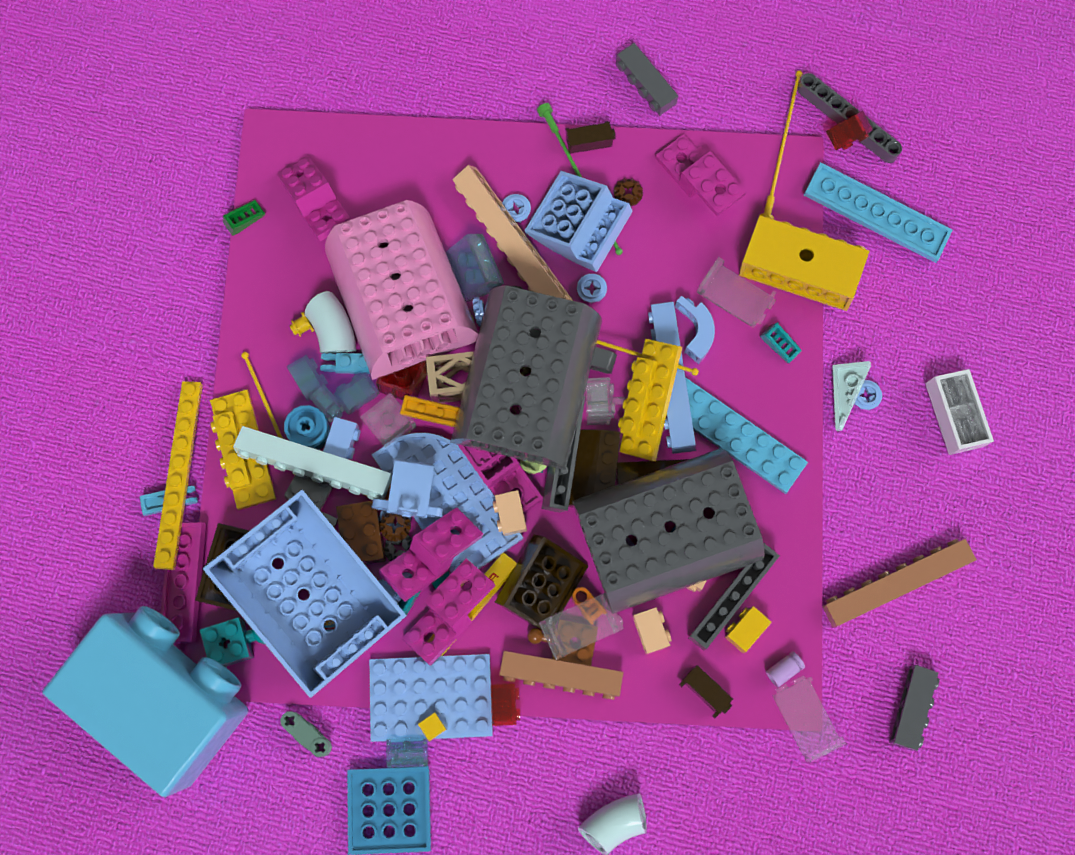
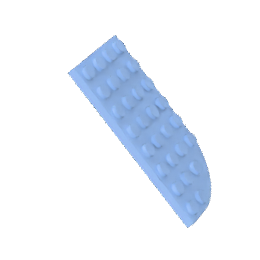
(453, 486)

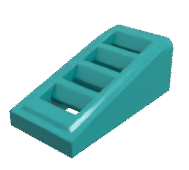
(771, 342)

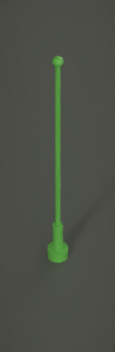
(545, 111)

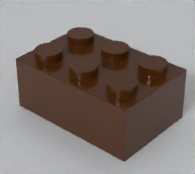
(361, 531)

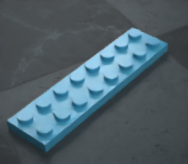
(878, 212)
(743, 439)

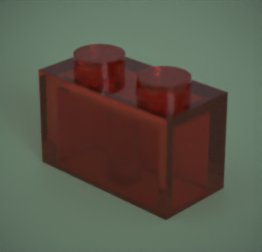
(849, 130)
(504, 704)

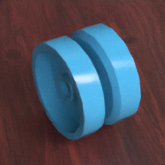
(302, 418)

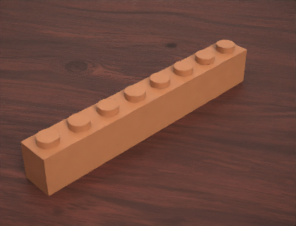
(898, 583)

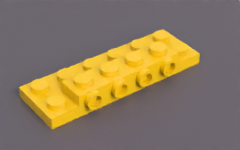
(648, 399)
(245, 477)

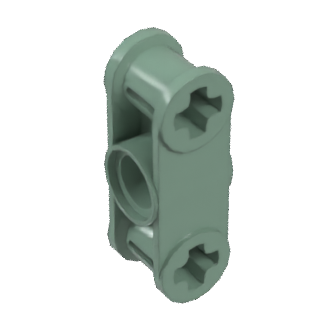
(306, 734)

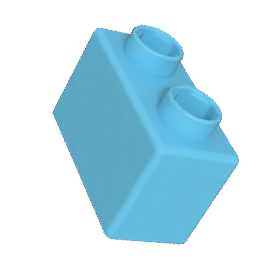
(148, 698)

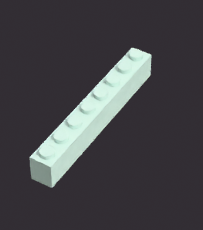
(312, 463)

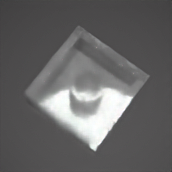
(386, 422)

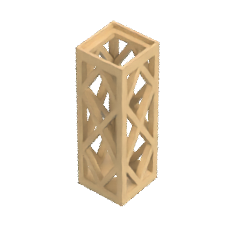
(439, 364)

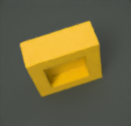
(432, 726)

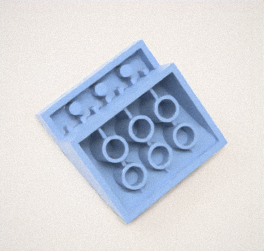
(576, 224)

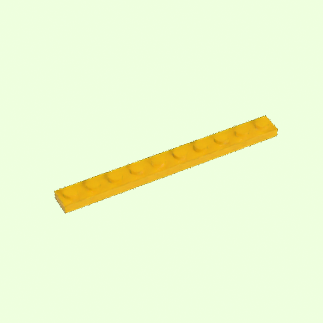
(178, 476)

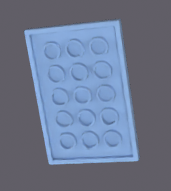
(411, 690)

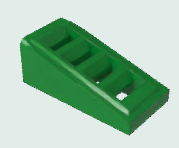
(246, 222)

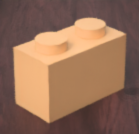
(510, 513)
(651, 630)

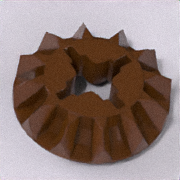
(637, 191)
(400, 533)

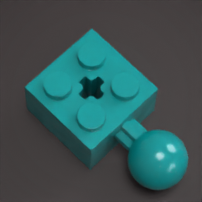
(239, 647)

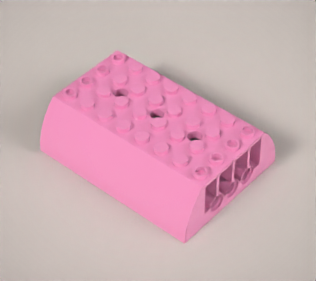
(363, 260)

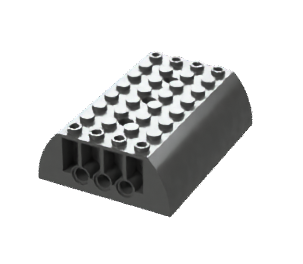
(548, 396)
(662, 559)

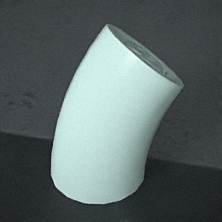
(330, 324)
(615, 823)

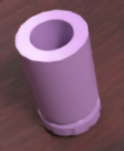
(785, 669)

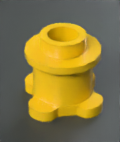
(301, 325)

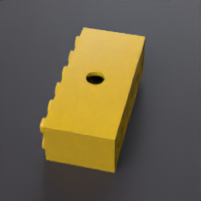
(804, 262)

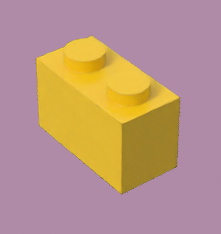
(747, 629)

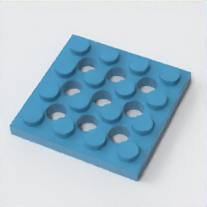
(357, 800)

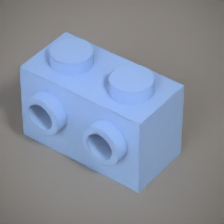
(342, 438)

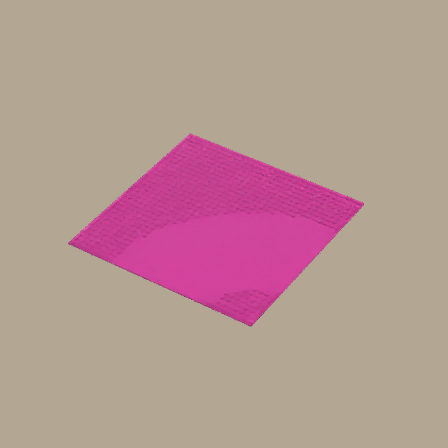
(665, 255)

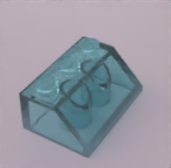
(474, 266)

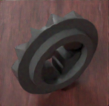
(390, 550)

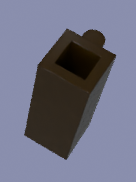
(590, 137)
(708, 691)

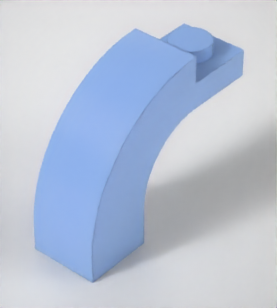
(704, 328)

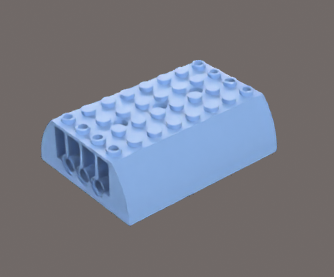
(314, 561)

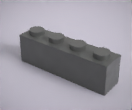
(646, 79)
(914, 708)

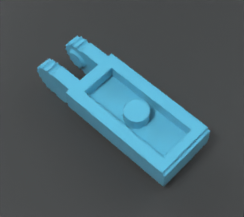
(345, 363)
(153, 502)

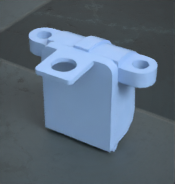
(410, 491)

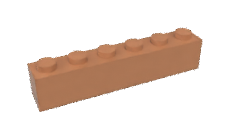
(561, 674)

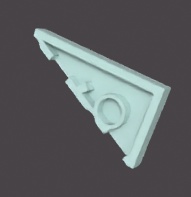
(847, 384)

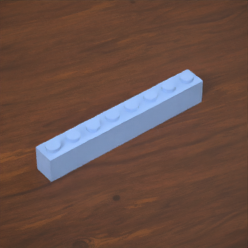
(678, 414)

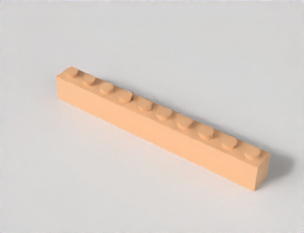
(507, 234)

